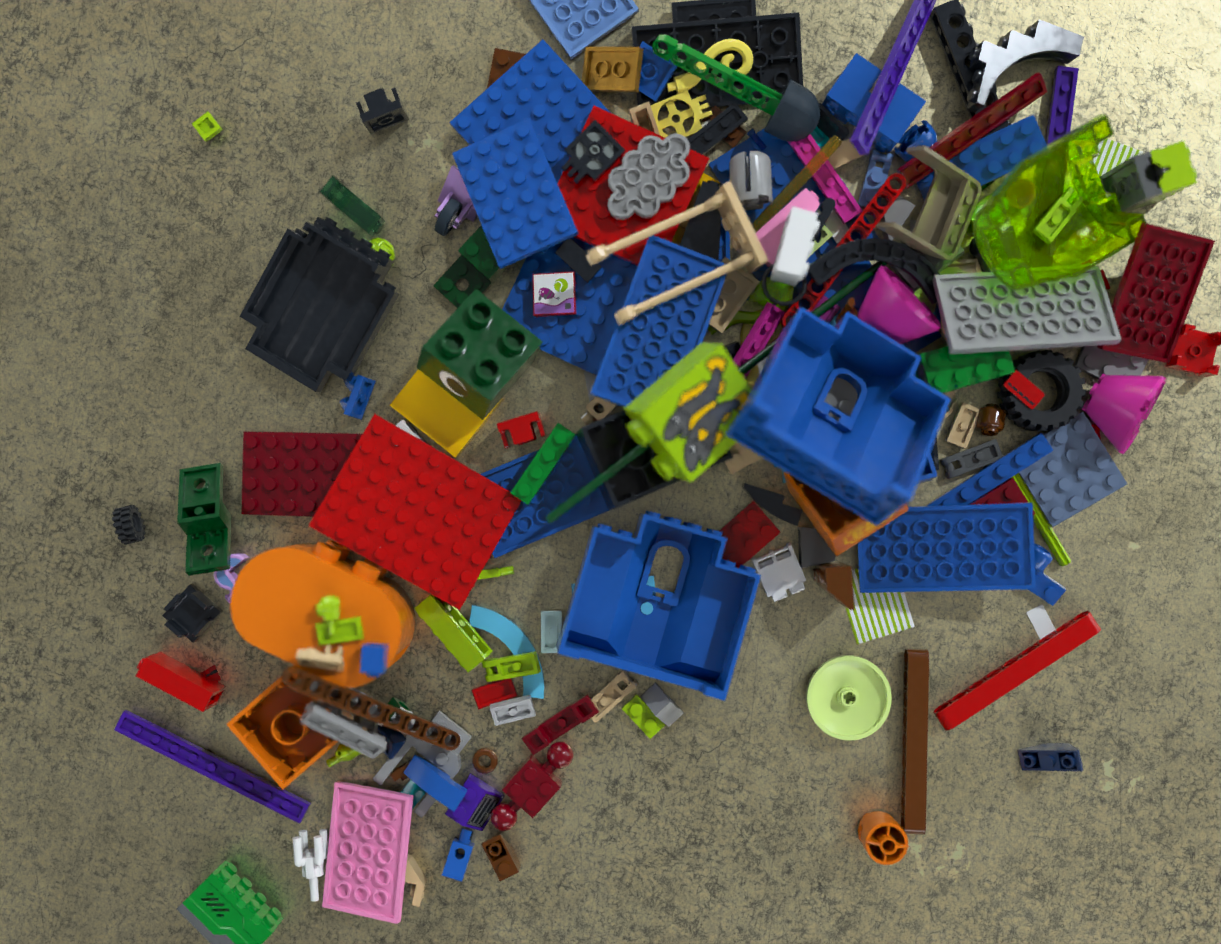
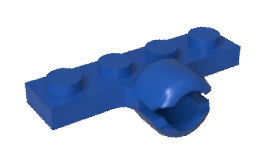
(1045, 586)

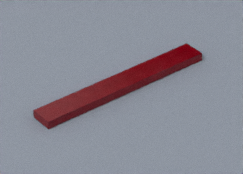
(978, 126)

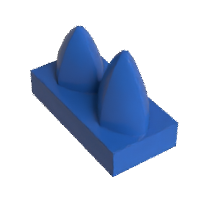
(360, 393)

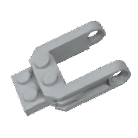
(443, 759)

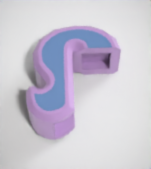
(227, 578)

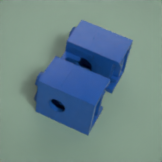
(851, 93)

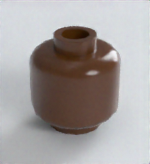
(991, 420)

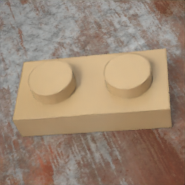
(963, 425)

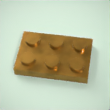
(612, 68)

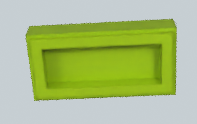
(345, 630)

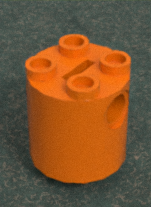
(882, 838)

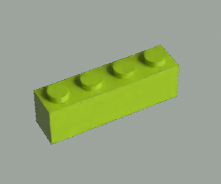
(454, 632)

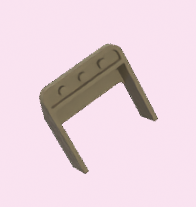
(944, 211)

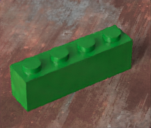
(543, 463)

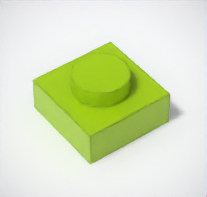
(207, 126)

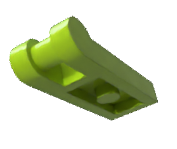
(511, 666)

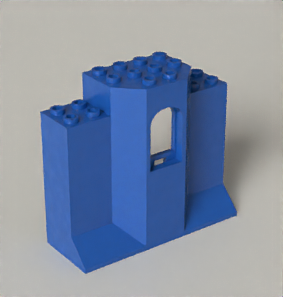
(864, 458)
(689, 634)

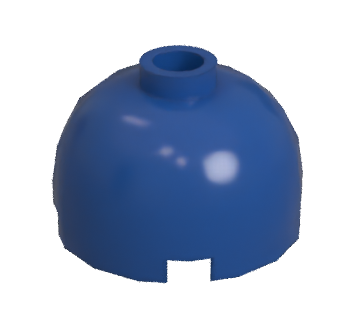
(916, 137)

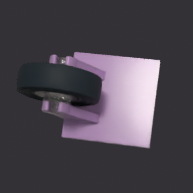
(455, 204)

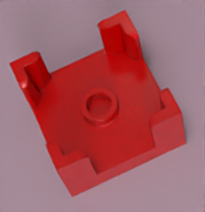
(1195, 352)

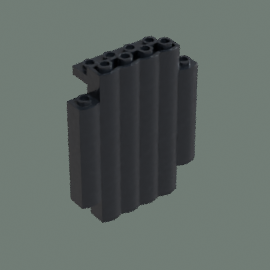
(319, 303)

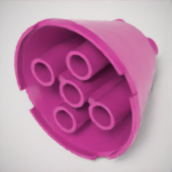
(1121, 404)

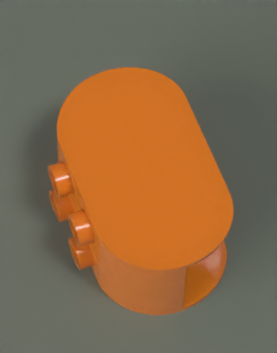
(278, 599)

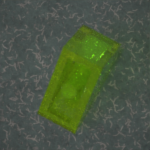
(777, 290)

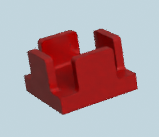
(521, 429)

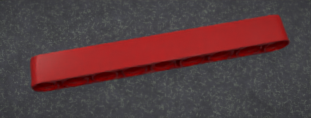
(863, 229)
(1017, 670)

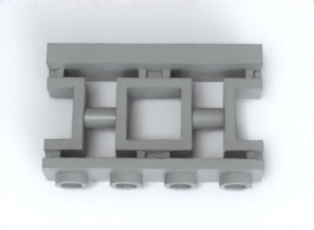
(342, 728)

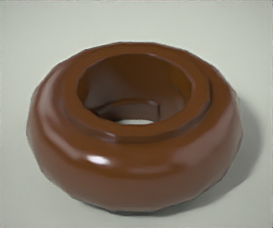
(484, 769)

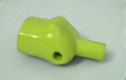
(342, 753)

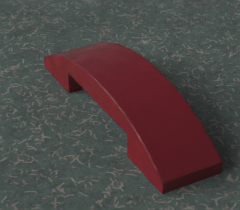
(560, 723)

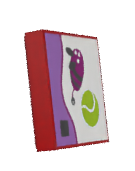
(554, 294)

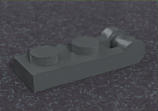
(972, 458)

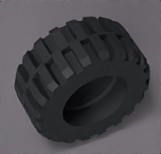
(1068, 391)

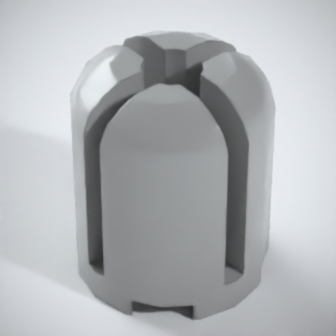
(752, 179)

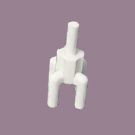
(311, 859)

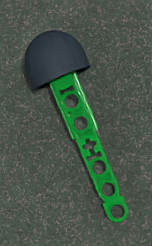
(792, 113)

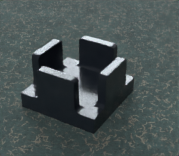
(381, 111)
(190, 613)

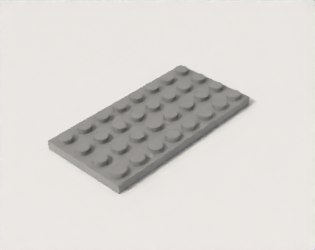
(990, 317)

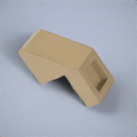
(416, 877)

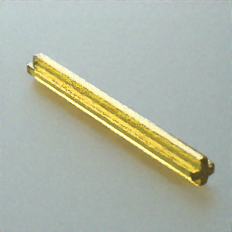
(796, 184)

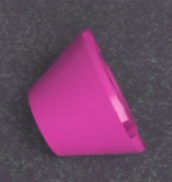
(895, 309)

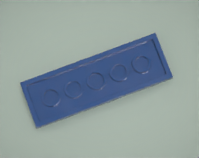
(995, 153)

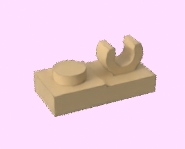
(312, 658)

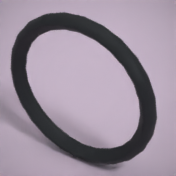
(782, 303)

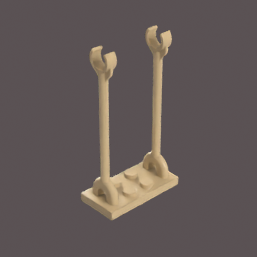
(733, 220)

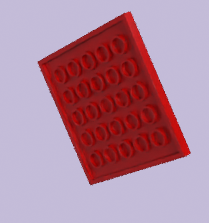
(589, 199)

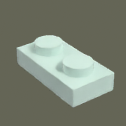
(550, 630)

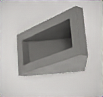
(661, 704)

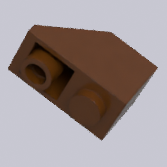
(501, 857)

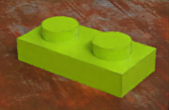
(643, 716)

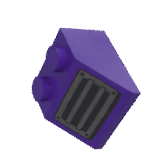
(476, 805)

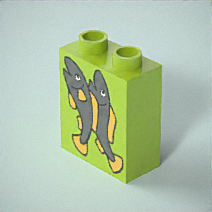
(690, 412)

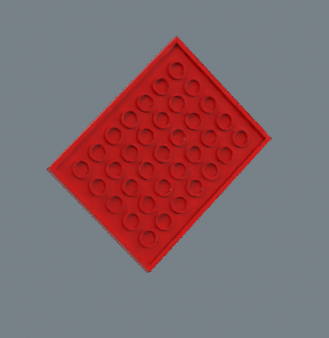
(415, 512)

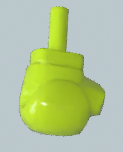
(330, 610)

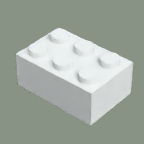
(795, 246)

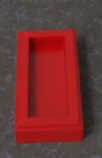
(494, 692)

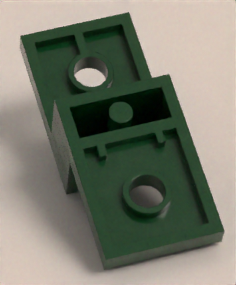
(475, 265)
(204, 519)

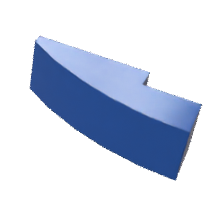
(435, 782)

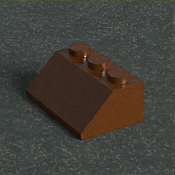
(836, 581)

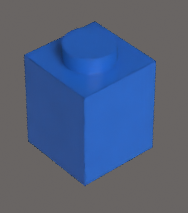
(374, 659)

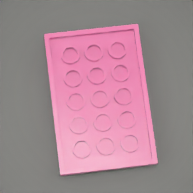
(367, 851)

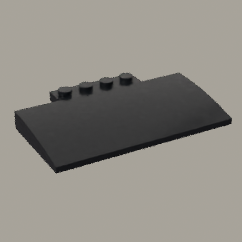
(701, 23)

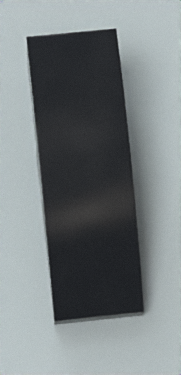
(773, 504)

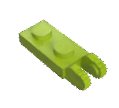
(1057, 217)

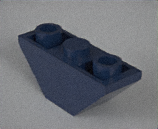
(1051, 758)

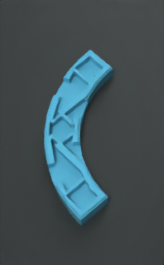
(514, 639)

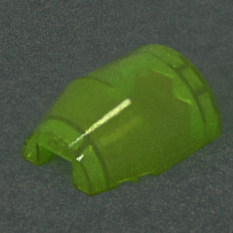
(1029, 191)

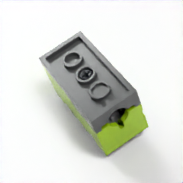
(1150, 176)

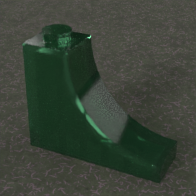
(352, 206)

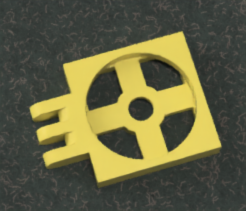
(694, 111)

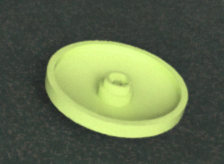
(848, 697)

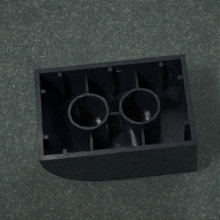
(608, 442)

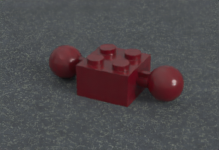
(532, 786)

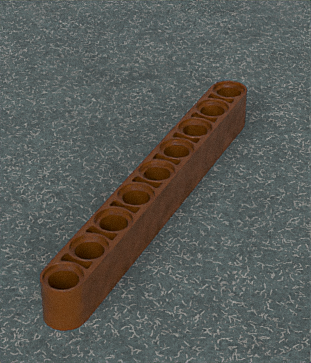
(363, 705)
(915, 741)

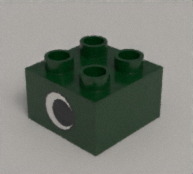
(478, 354)

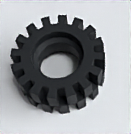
(128, 524)

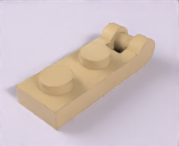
(612, 694)

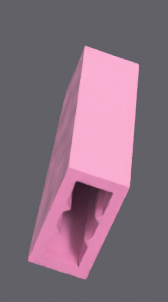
(771, 232)

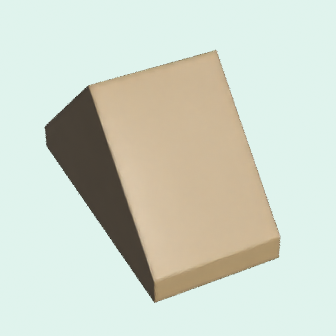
(643, 116)

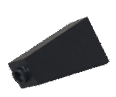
(704, 229)

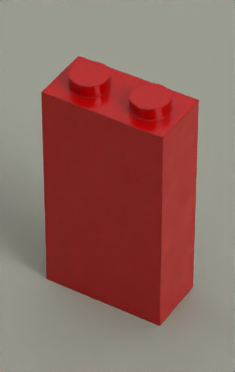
(180, 681)

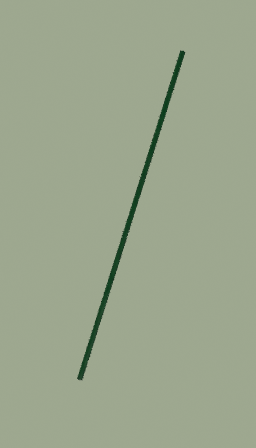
(594, 484)

